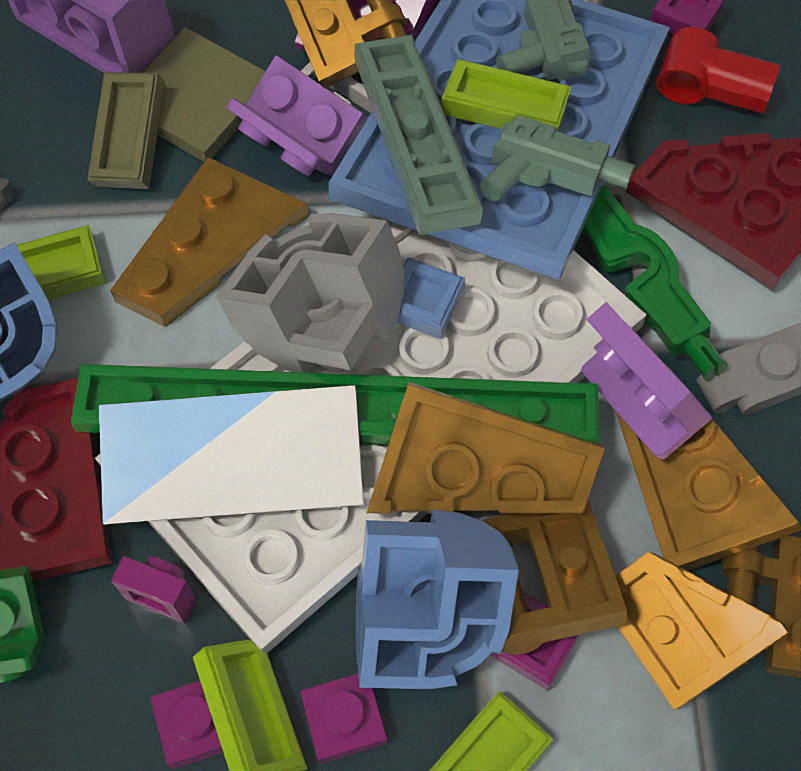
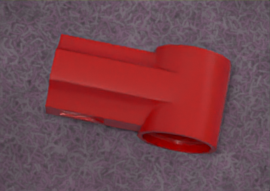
(701, 68)

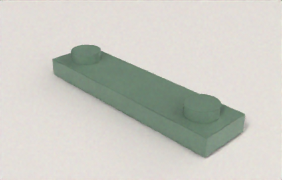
(417, 136)

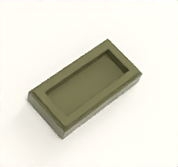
(126, 130)

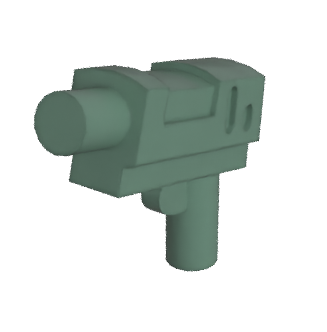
(551, 42)
(540, 154)

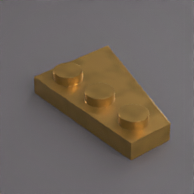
(202, 239)
(480, 459)
(706, 498)

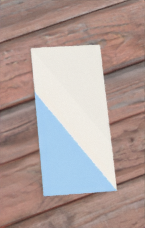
(230, 454)

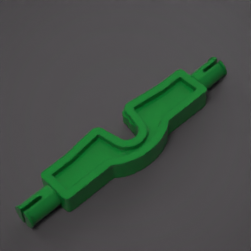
(657, 290)

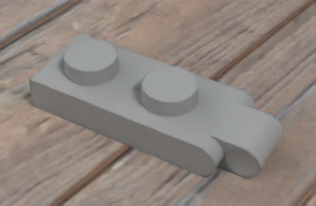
(757, 373)

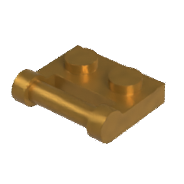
(573, 576)

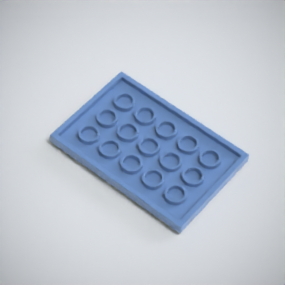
(528, 223)

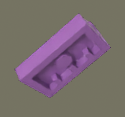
(300, 117)
(641, 386)

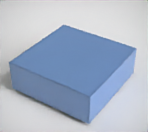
(429, 297)

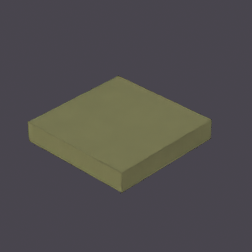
(197, 90)

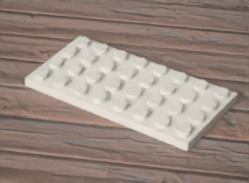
(507, 326)

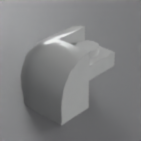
(317, 292)

